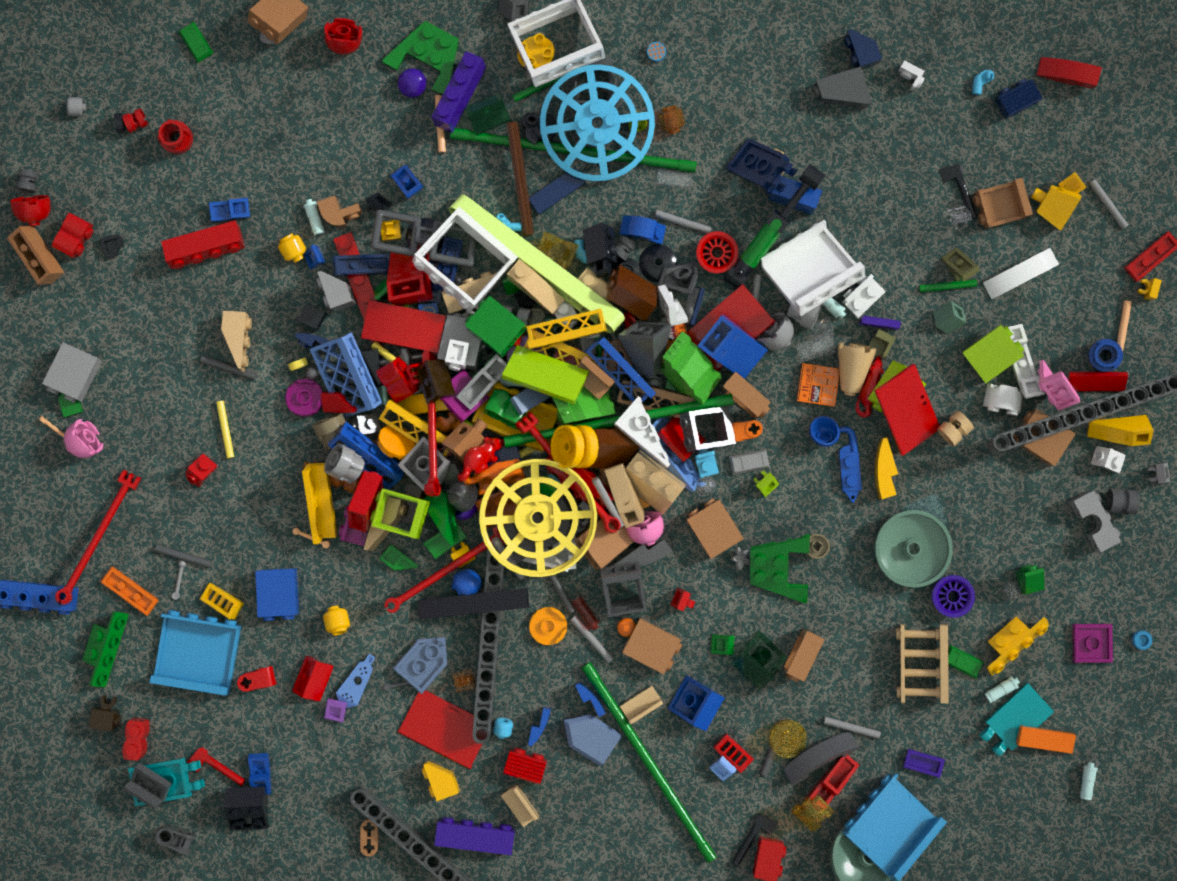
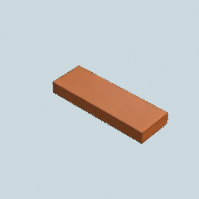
(129, 591)
(1045, 739)

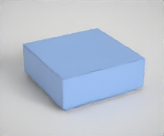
(723, 768)

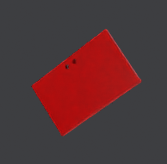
(742, 310)
(907, 409)
(442, 728)

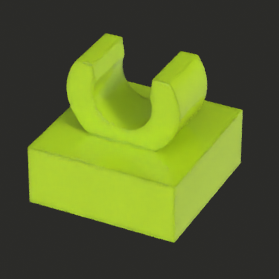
(767, 484)

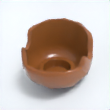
(447, 425)

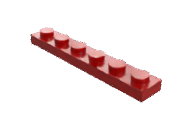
(360, 283)

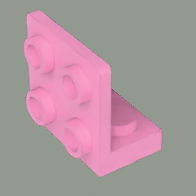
(1057, 387)

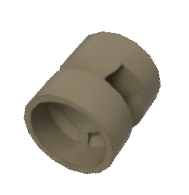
(818, 546)

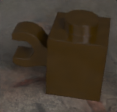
(104, 717)

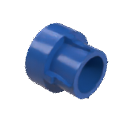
(1108, 345)

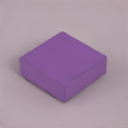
(335, 710)

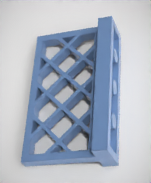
(357, 372)

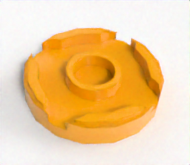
(394, 443)
(553, 623)

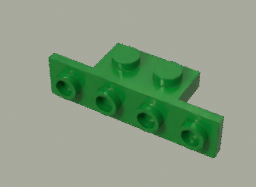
(103, 647)

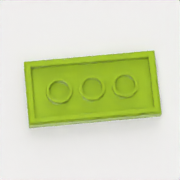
(545, 374)

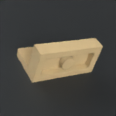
(641, 704)
(520, 805)

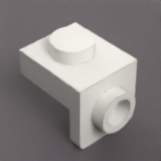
(565, 310)
(1108, 459)

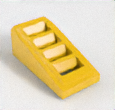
(235, 609)

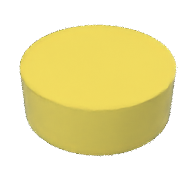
(298, 364)

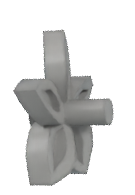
(740, 558)

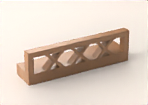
(663, 393)

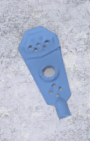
(353, 689)

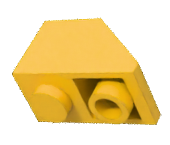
(441, 780)

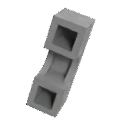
(1104, 534)

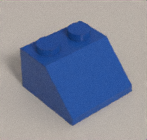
(696, 703)

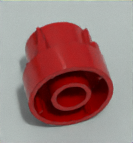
(165, 134)

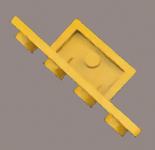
(1012, 640)

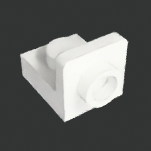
(910, 72)
(456, 355)

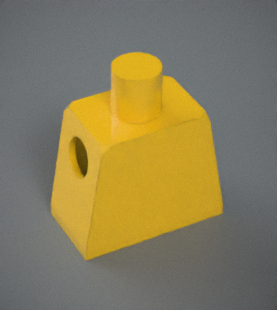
(1056, 204)

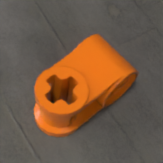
(741, 430)

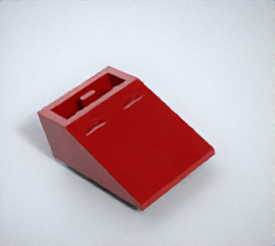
(406, 282)

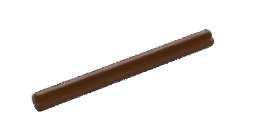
(520, 178)

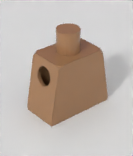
(465, 438)

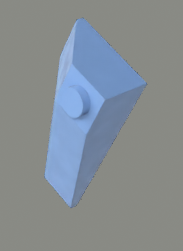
(683, 470)

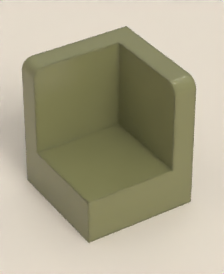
(882, 342)

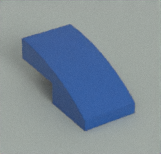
(229, 210)
(586, 695)
(537, 730)
(260, 771)

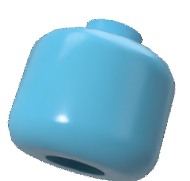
(502, 728)

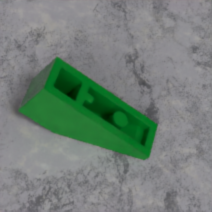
(443, 515)

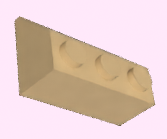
(653, 482)

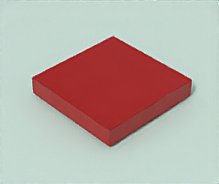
(673, 437)

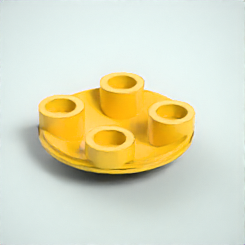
(538, 49)

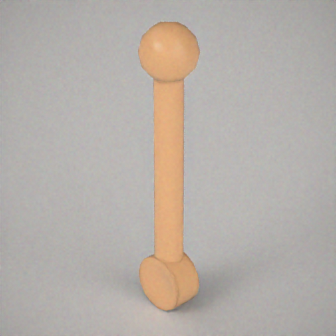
(42, 419)
(296, 531)

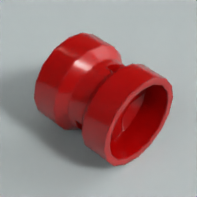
(134, 120)

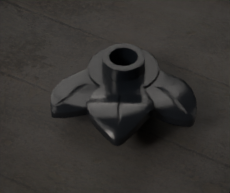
(532, 130)

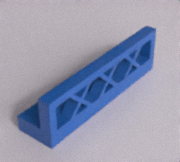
(649, 392)
(370, 454)

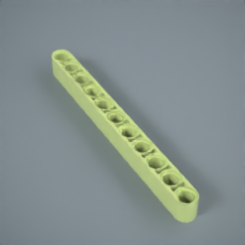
(559, 279)

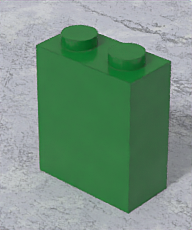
(495, 326)

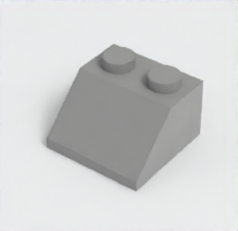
(416, 464)

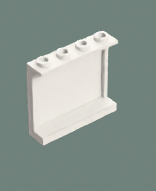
(811, 268)

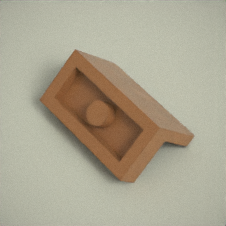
(597, 381)

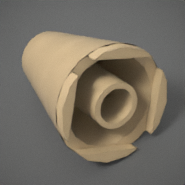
(854, 366)

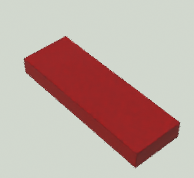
(1151, 256)
(1098, 381)

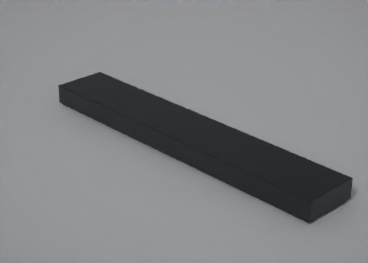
(473, 603)

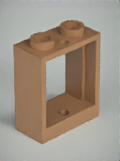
(746, 396)
(802, 655)

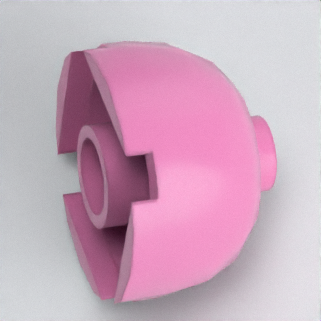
(79, 437)
(649, 530)

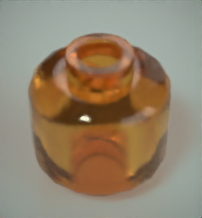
(671, 119)

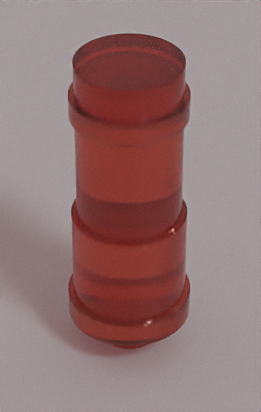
(586, 614)

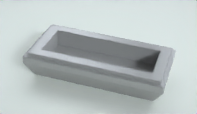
(749, 462)

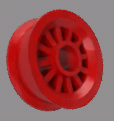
(724, 237)

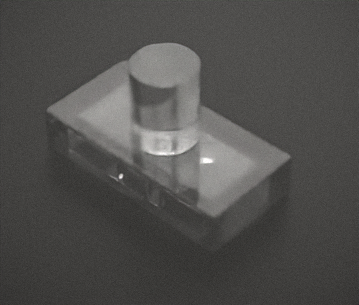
(812, 350)

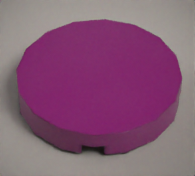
(304, 397)

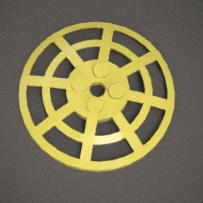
(547, 527)

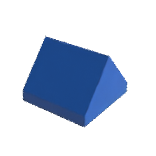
(314, 257)

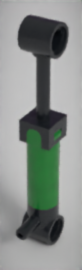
(770, 231)

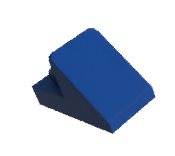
(407, 181)

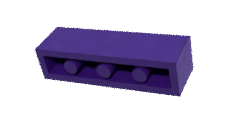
(458, 92)
(474, 837)

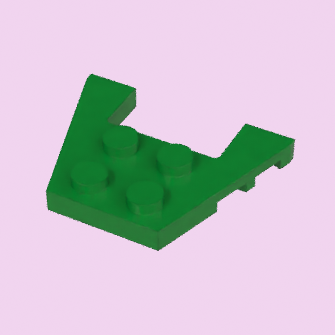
(431, 47)
(770, 567)

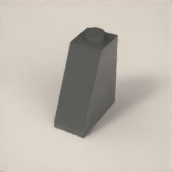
(843, 89)

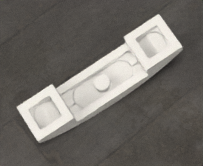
(1020, 273)
(1024, 368)

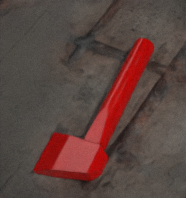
(202, 755)

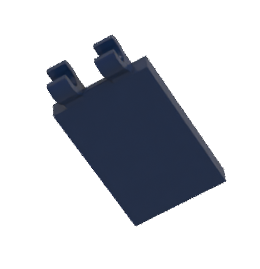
(760, 165)

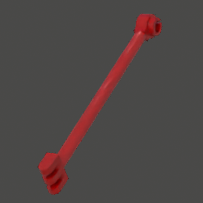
(530, 426)
(126, 484)
(432, 487)
(441, 573)

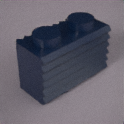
(1019, 98)

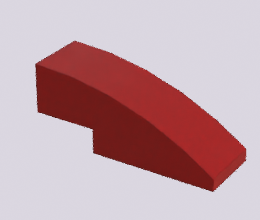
(1069, 72)
(834, 779)

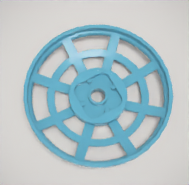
(597, 136)

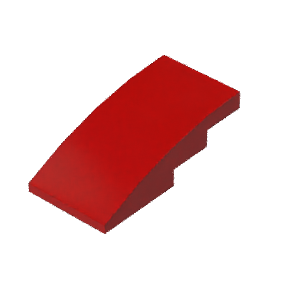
(403, 326)

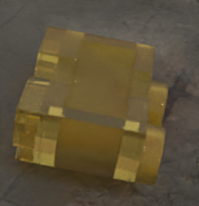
(558, 250)
(812, 812)

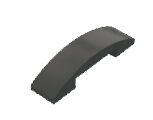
(820, 755)

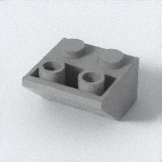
(337, 292)

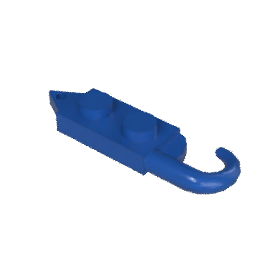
(850, 465)

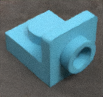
(706, 463)

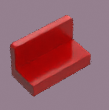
(312, 679)

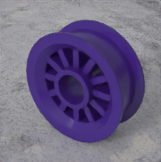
(968, 592)

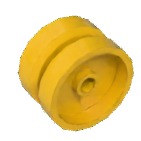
(574, 446)

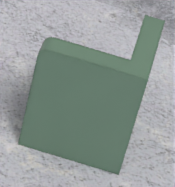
(949, 317)

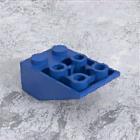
(732, 346)

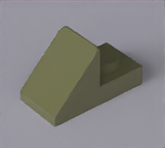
(960, 265)

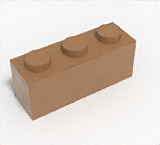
(35, 255)

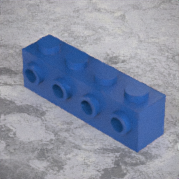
(35, 595)

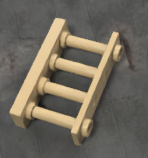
(940, 654)

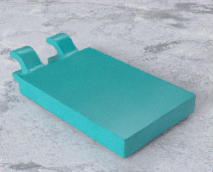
(1022, 709)
(177, 773)

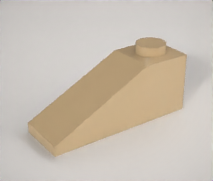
(534, 286)
(393, 512)

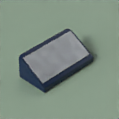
(693, 304)

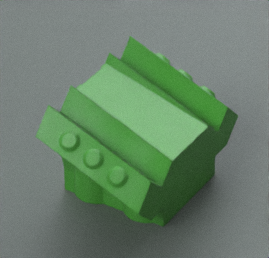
(690, 369)
(585, 408)

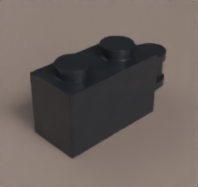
(600, 248)

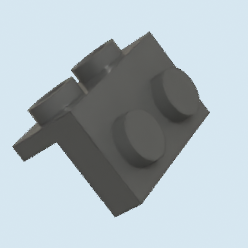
(148, 786)

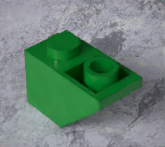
(1030, 578)

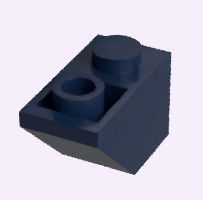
(863, 50)

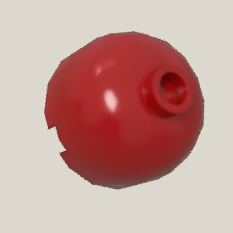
(342, 36)
(31, 209)

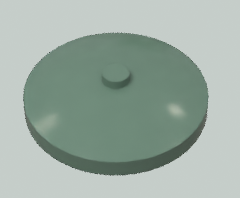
(913, 548)
(851, 863)

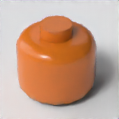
(625, 627)

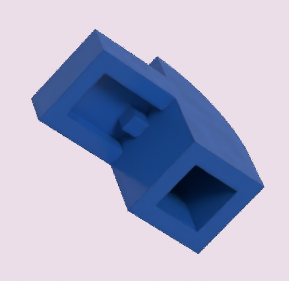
(642, 228)

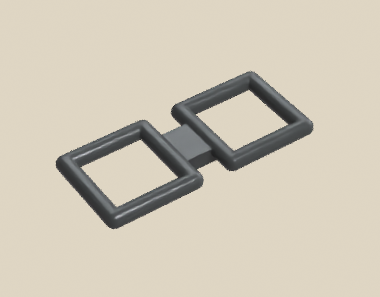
(419, 238)

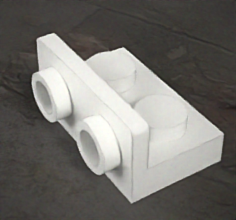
(863, 296)
(671, 307)

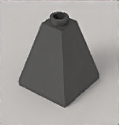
(646, 346)

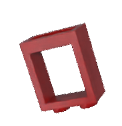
(364, 501)

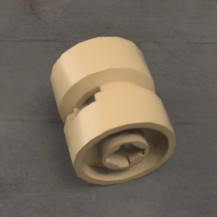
(951, 433)

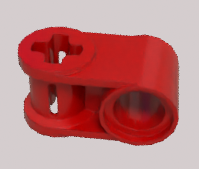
(259, 678)

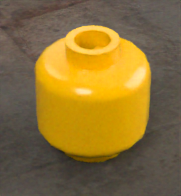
(292, 248)
(336, 620)

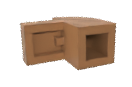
(335, 215)

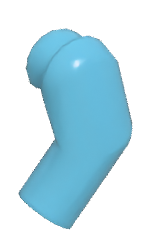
(981, 79)
(516, 227)
(581, 252)

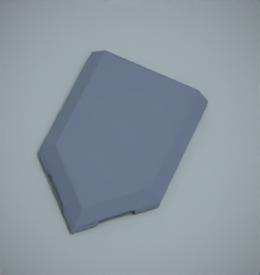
(423, 662)
(591, 737)

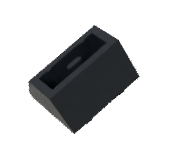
(246, 808)

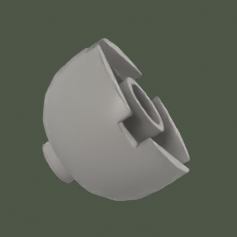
(778, 334)

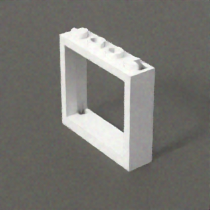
(567, 63)
(484, 238)

